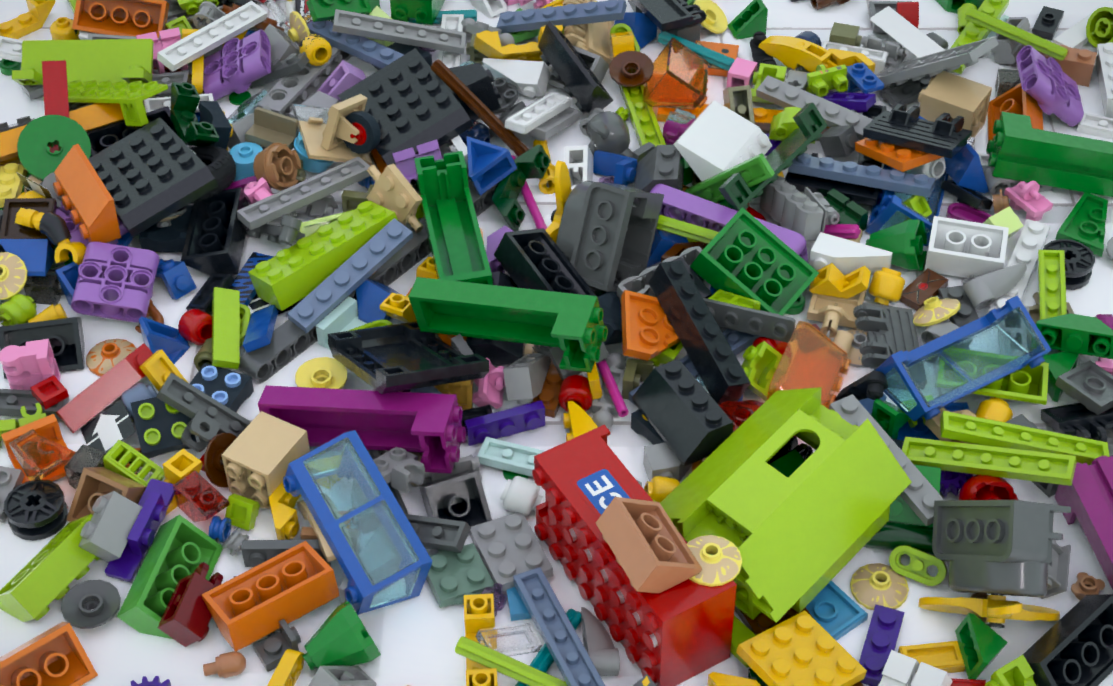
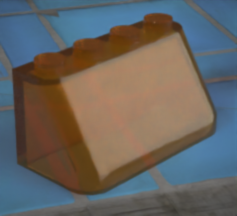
(677, 79)
(811, 362)

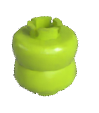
(17, 310)

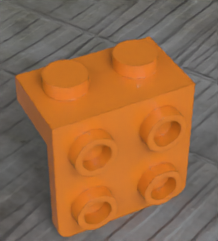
(46, 427)

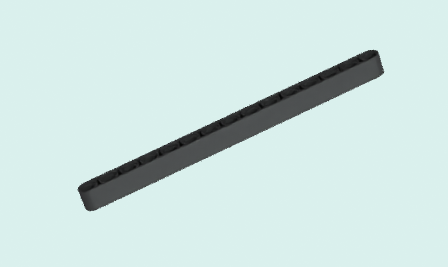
(290, 341)

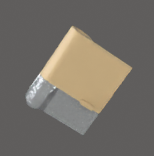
(311, 124)

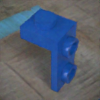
(862, 79)
(619, 166)
(175, 277)

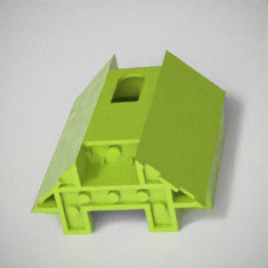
(795, 527)

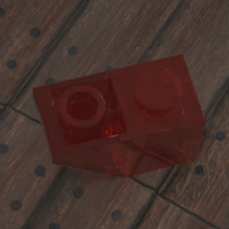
(198, 497)

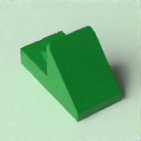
(889, 417)

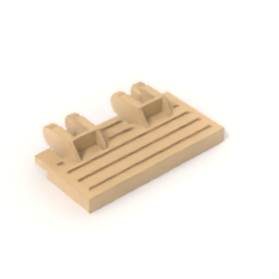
(591, 36)

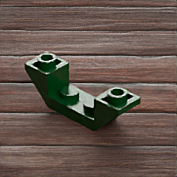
(182, 114)
(529, 166)

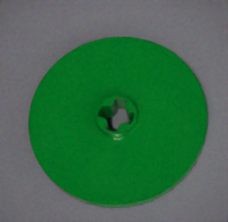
(49, 131)

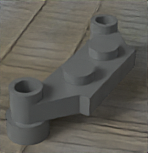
(282, 234)

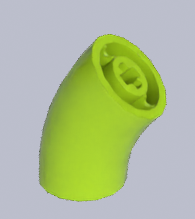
(1100, 26)

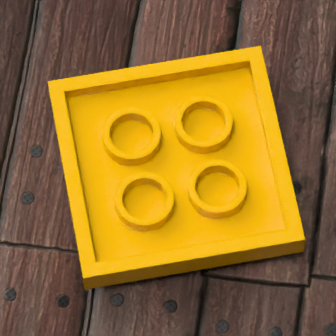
(800, 655)

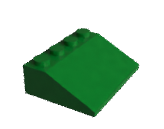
(754, 264)

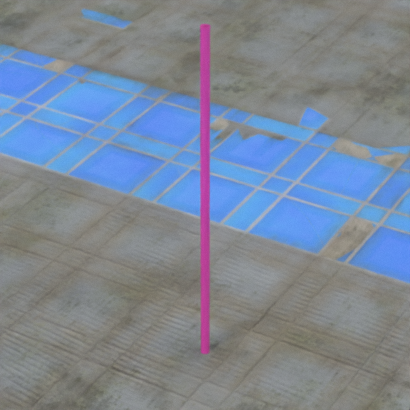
(602, 366)

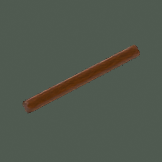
(478, 107)

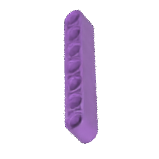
(714, 216)

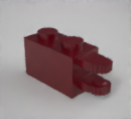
(187, 614)

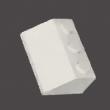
(965, 247)

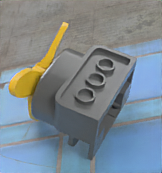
(603, 228)
(997, 552)

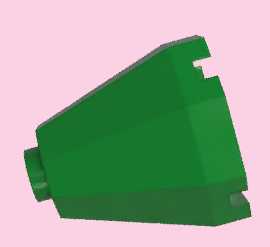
(905, 242)
(340, 641)

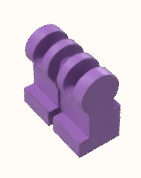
(405, 159)

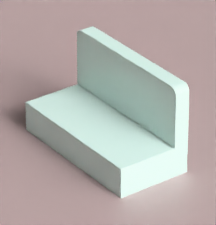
(341, 319)

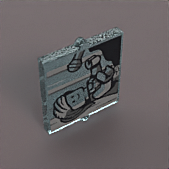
(246, 106)

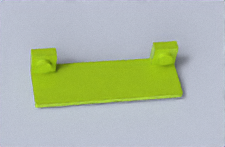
(88, 60)
(129, 96)

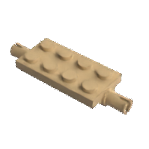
(835, 310)

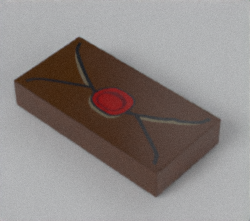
(923, 288)

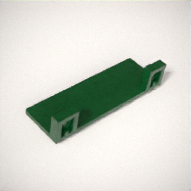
(810, 125)

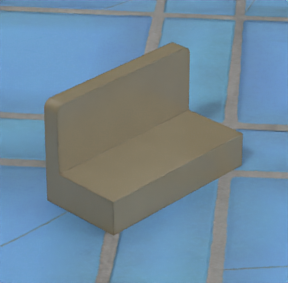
(272, 128)

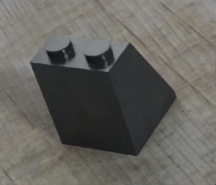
(480, 83)

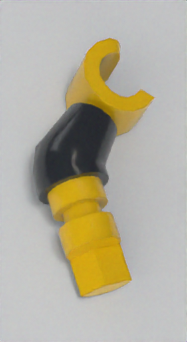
(57, 232)

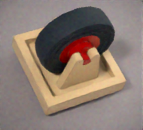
(352, 126)

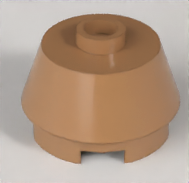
(277, 166)

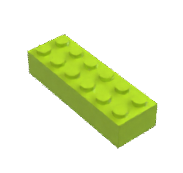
(314, 258)

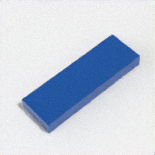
(260, 328)

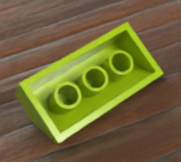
(1023, 385)
(47, 574)

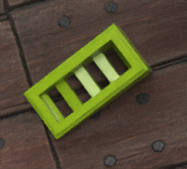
(122, 454)

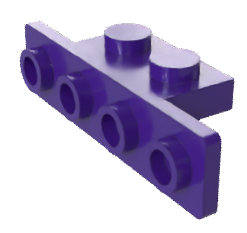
(154, 507)

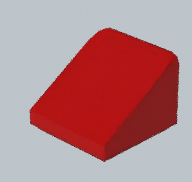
(909, 11)

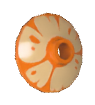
(107, 355)

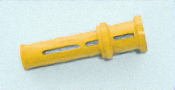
(549, 174)

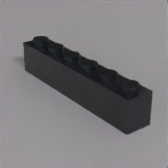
(699, 332)

